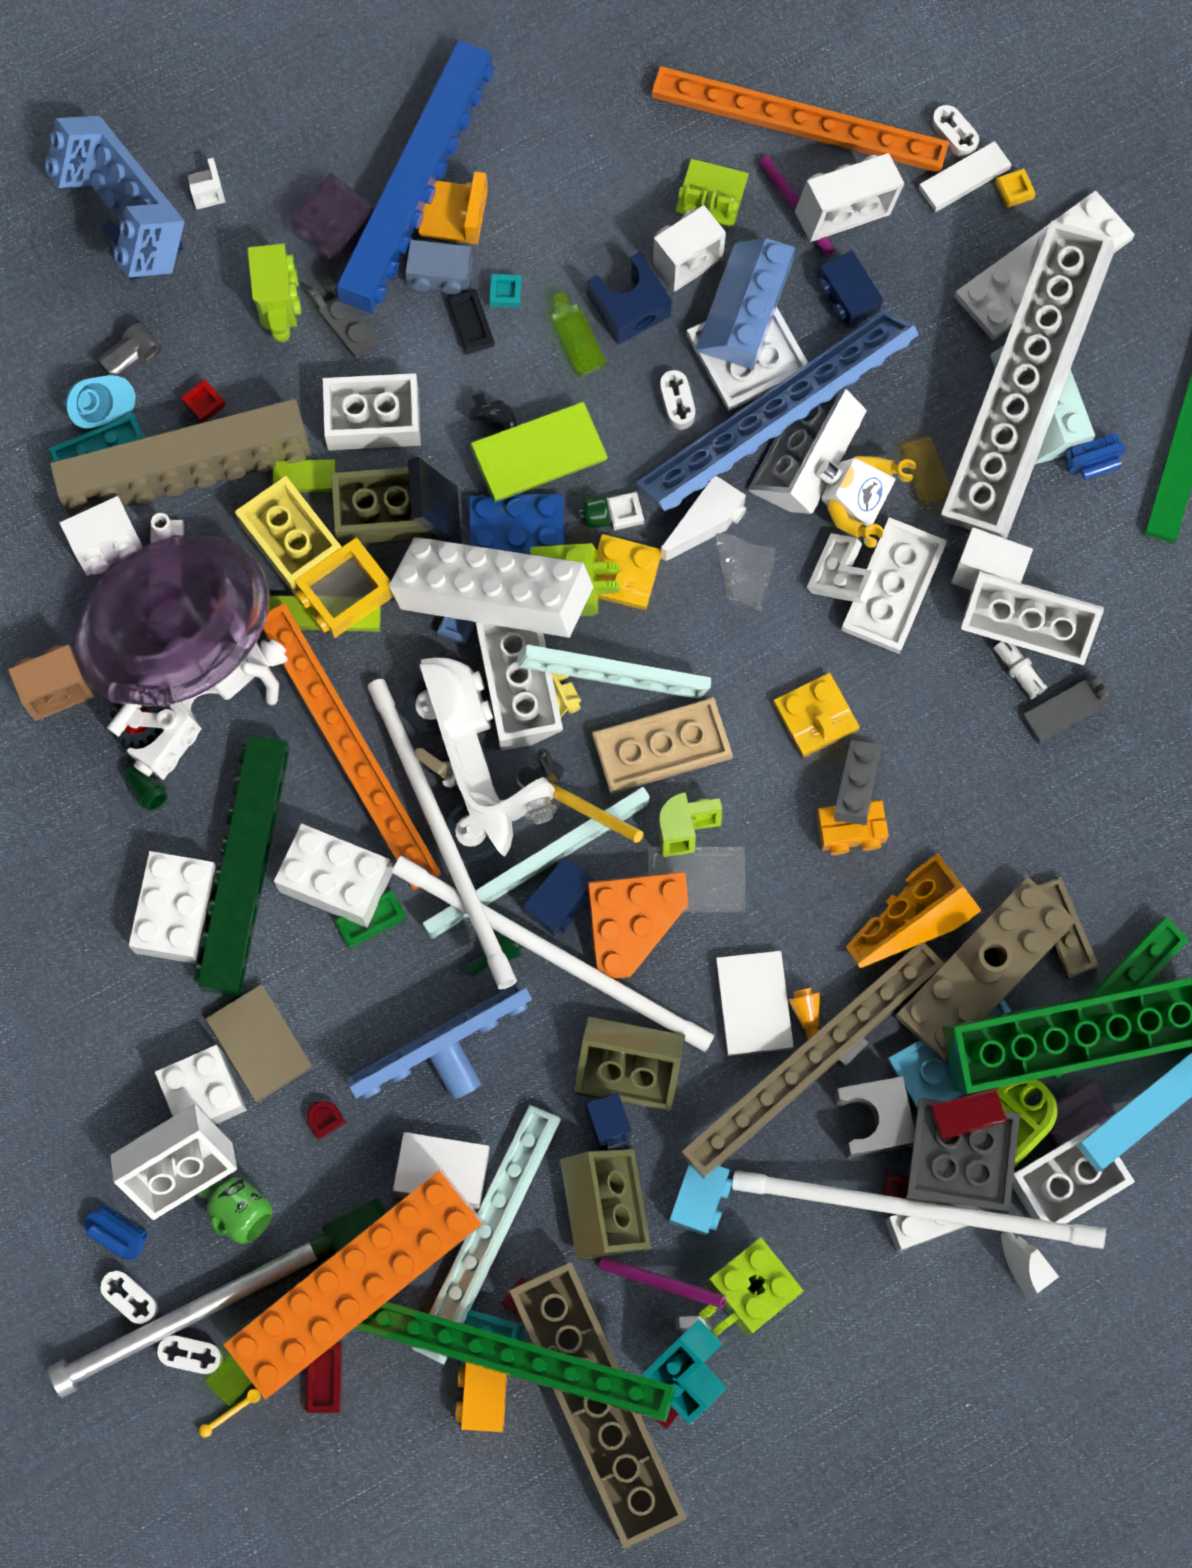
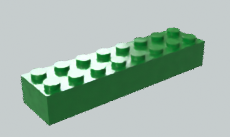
(1070, 1035)

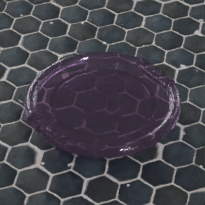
(171, 620)

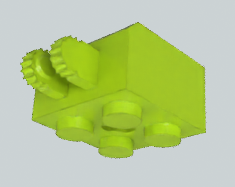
(275, 289)
(590, 557)
(746, 1309)

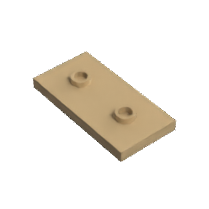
(662, 745)

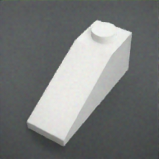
(710, 514)

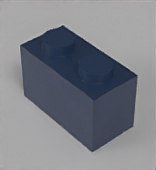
(849, 289)
(559, 898)
(609, 1122)

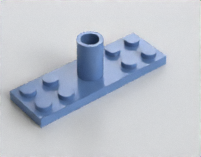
(443, 1048)

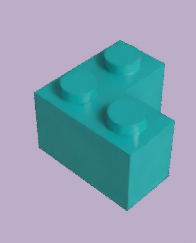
(685, 1369)

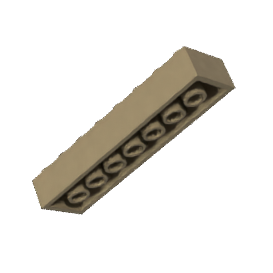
(183, 458)
(610, 1438)

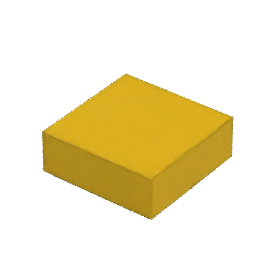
(1015, 188)

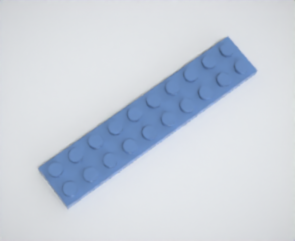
(776, 410)

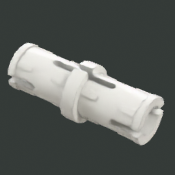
(1020, 669)

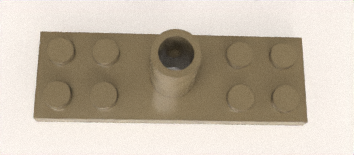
(967, 985)

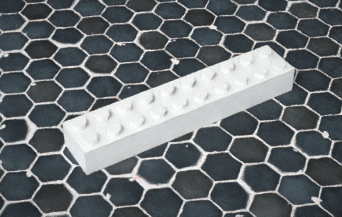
(1028, 379)

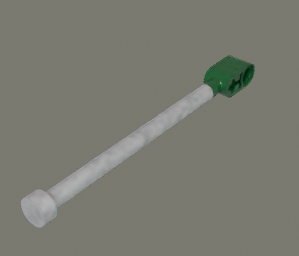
(335, 1237)

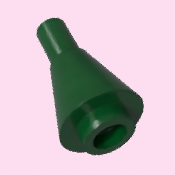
(508, 947)

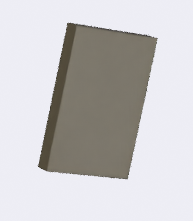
(259, 1043)

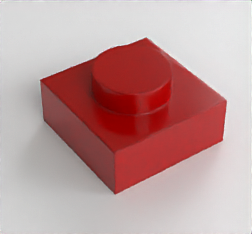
(203, 401)

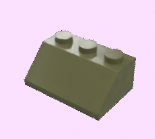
(629, 1061)
(605, 1203)

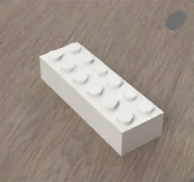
(492, 586)

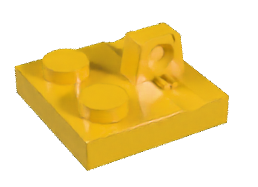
(637, 570)
(816, 715)

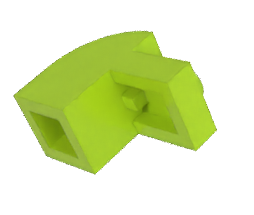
(681, 819)

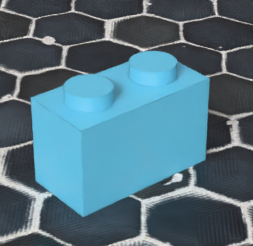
(699, 1200)

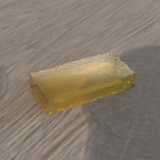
(929, 474)

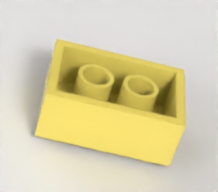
(286, 531)

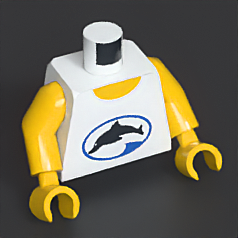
(858, 492)

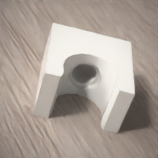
(992, 556)

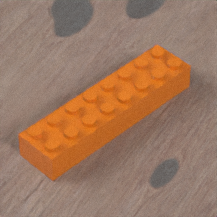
(353, 1284)

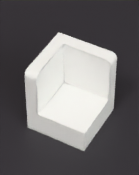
(206, 187)

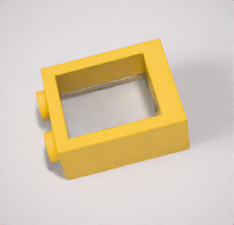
(341, 590)

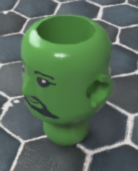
(237, 1209)

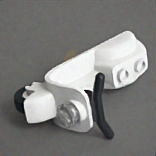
(452, 705)

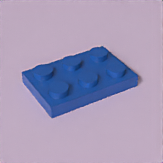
(517, 522)

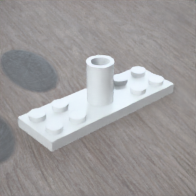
(998, 291)

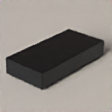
(470, 321)

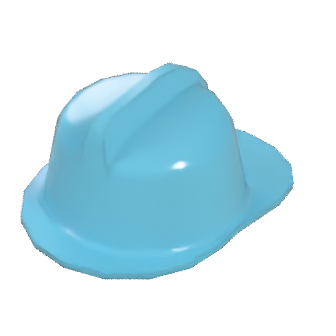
(99, 401)

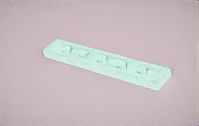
(613, 671)

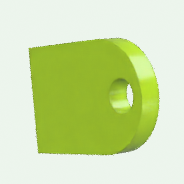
(1035, 1120)

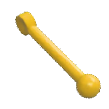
(253, 1396)

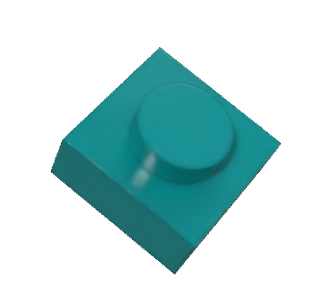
(505, 291)

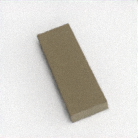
(1073, 947)

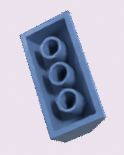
(746, 301)

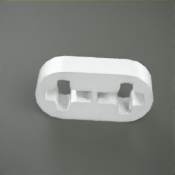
(953, 132)
(684, 398)
(123, 1304)
(191, 1346)

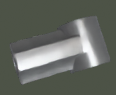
(136, 346)

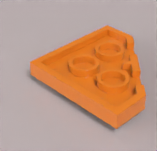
(632, 918)

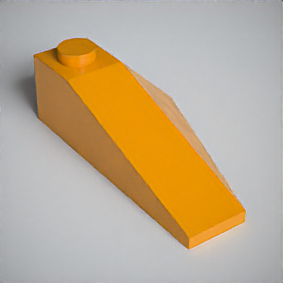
(923, 910)

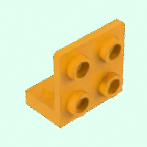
(456, 211)

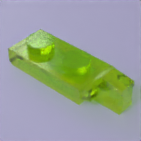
(576, 336)

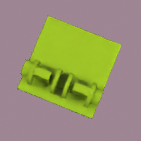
(714, 187)

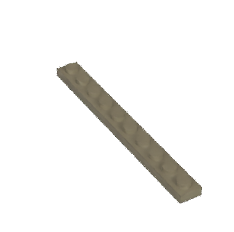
(811, 1060)

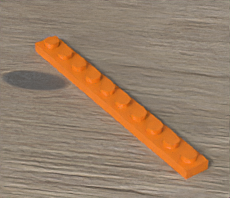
(799, 119)
(347, 742)

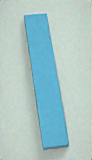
(1139, 1116)

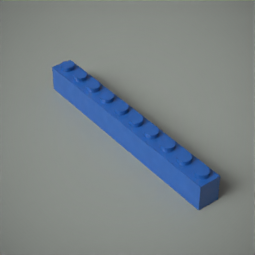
(415, 176)

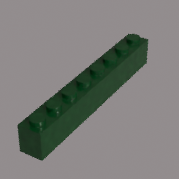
(243, 867)

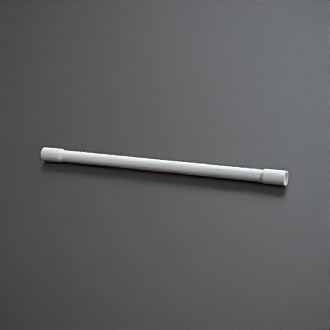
(496, 958)
(694, 1034)
(1075, 1234)

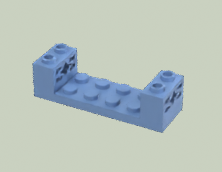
(91, 155)

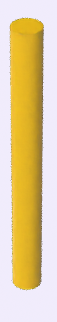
(597, 814)

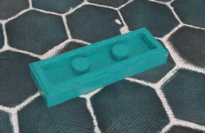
(109, 435)

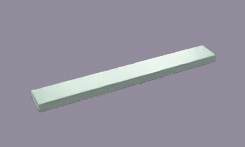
(538, 862)
(497, 1214)

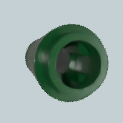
(147, 790)

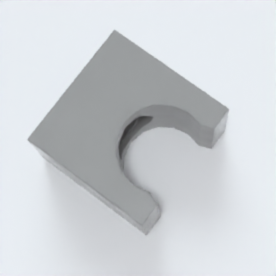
(890, 1110)

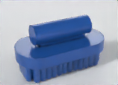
(1096, 456)
(115, 1232)

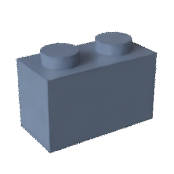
(438, 267)

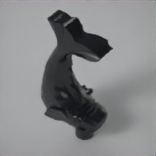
(495, 414)

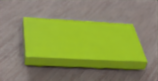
(538, 452)

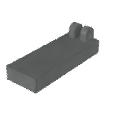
(1067, 708)

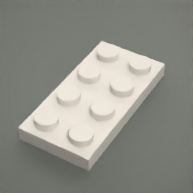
(903, 569)

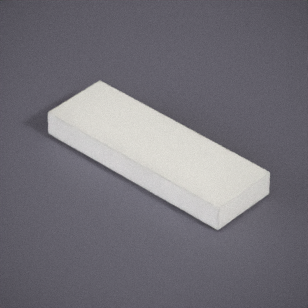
(964, 176)

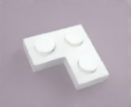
(835, 574)

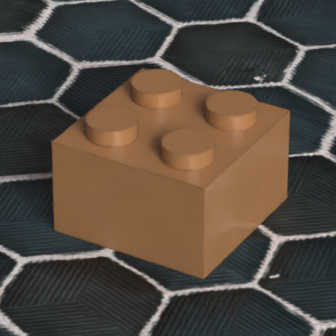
(50, 682)

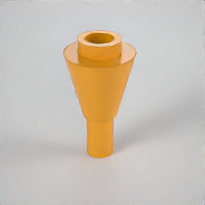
(806, 1007)

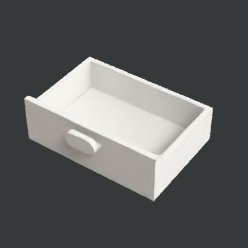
(425, 1155)

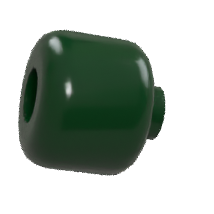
(595, 512)

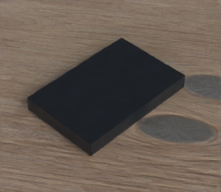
(434, 501)

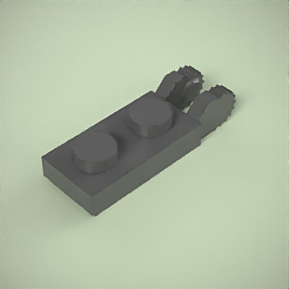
(344, 320)

